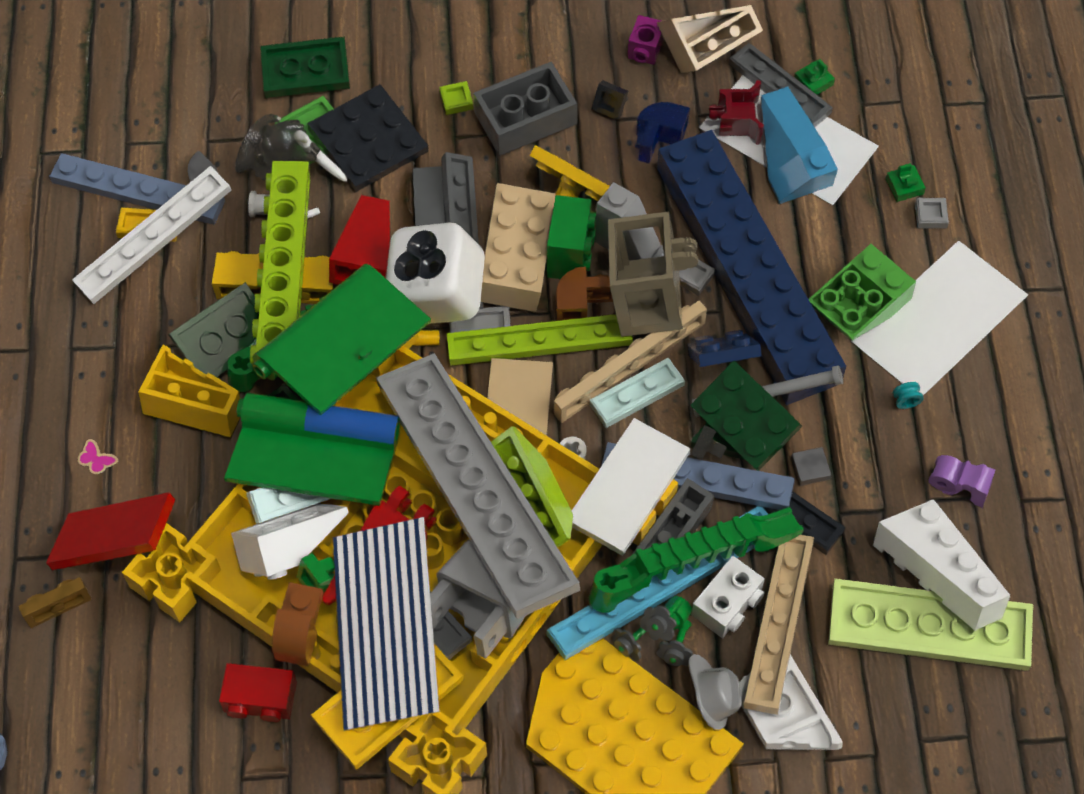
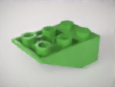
(864, 293)

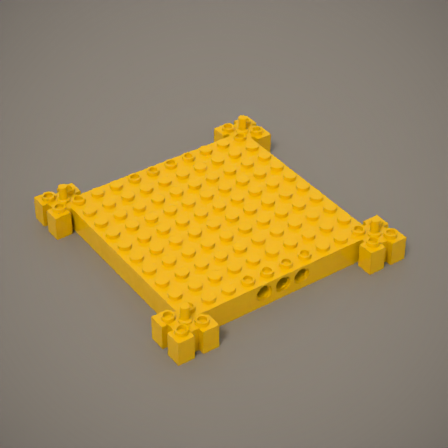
(437, 743)

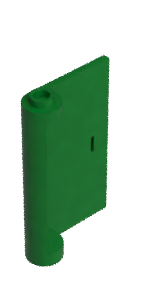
(323, 347)

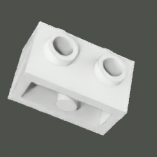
(728, 597)

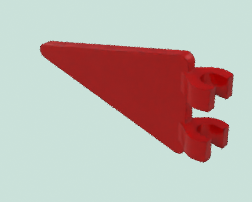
(388, 514)

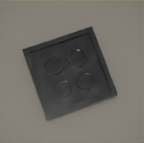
(368, 137)

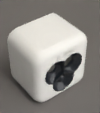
(452, 290)

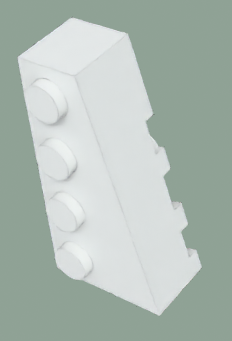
(944, 562)

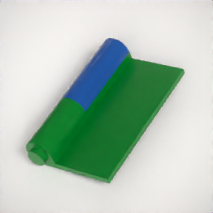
(324, 455)

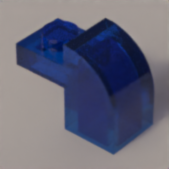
(662, 123)

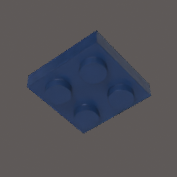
(732, 347)

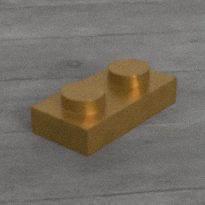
(46, 606)

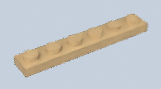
(621, 367)
(778, 625)

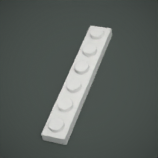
(151, 235)

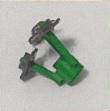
(660, 624)

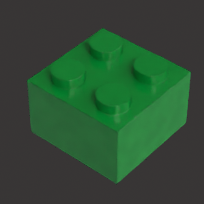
(570, 236)

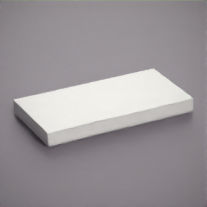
(628, 486)

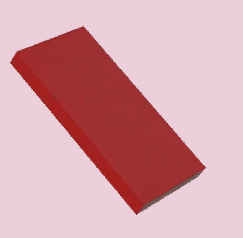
(111, 531)

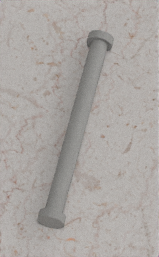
(806, 382)

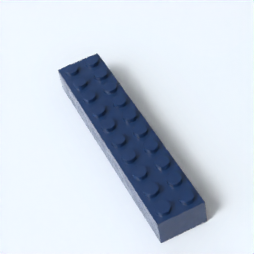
(747, 262)

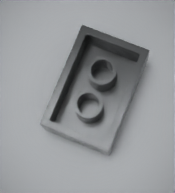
(525, 108)

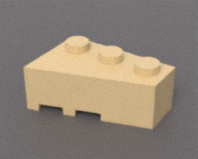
(707, 36)

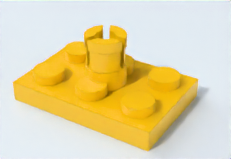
(573, 179)

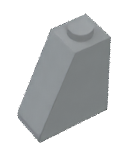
(621, 203)

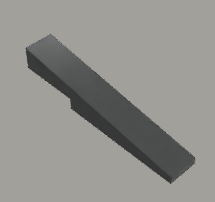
(428, 199)

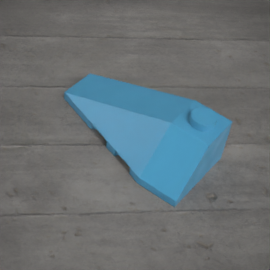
(794, 149)

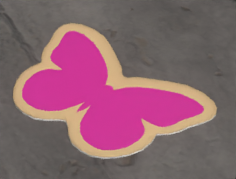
(94, 459)

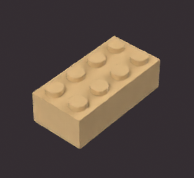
(517, 247)

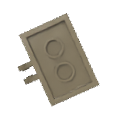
(648, 289)

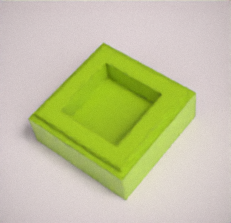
(456, 98)

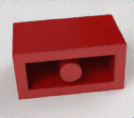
(258, 692)

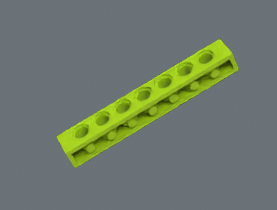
(283, 251)

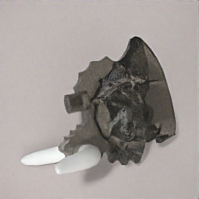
(279, 143)

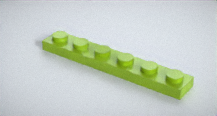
(535, 339)

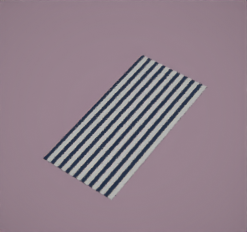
(385, 624)

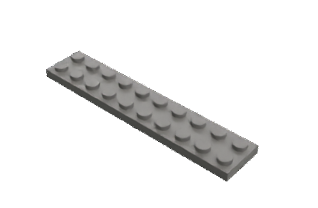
(478, 487)

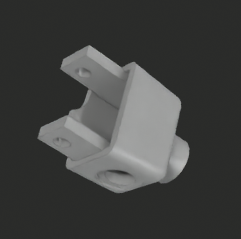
(471, 592)

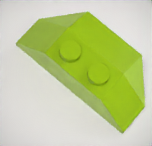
(536, 482)

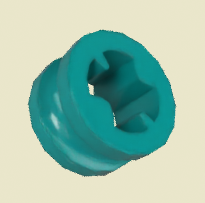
(908, 395)

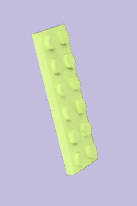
(922, 626)

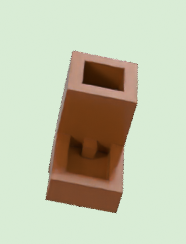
(577, 290)
(295, 624)

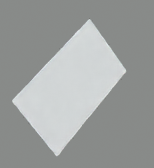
(846, 147)
(946, 318)

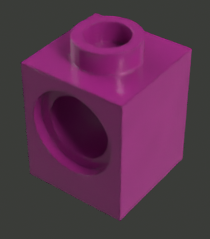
(645, 40)

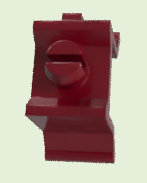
(738, 112)

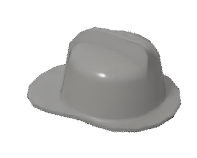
(716, 691)

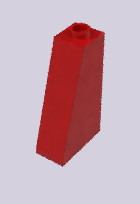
(362, 240)

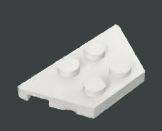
(800, 718)

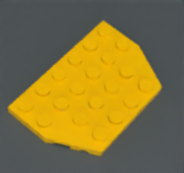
(623, 729)

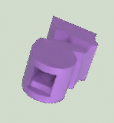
(954, 476)

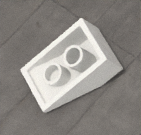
(282, 541)

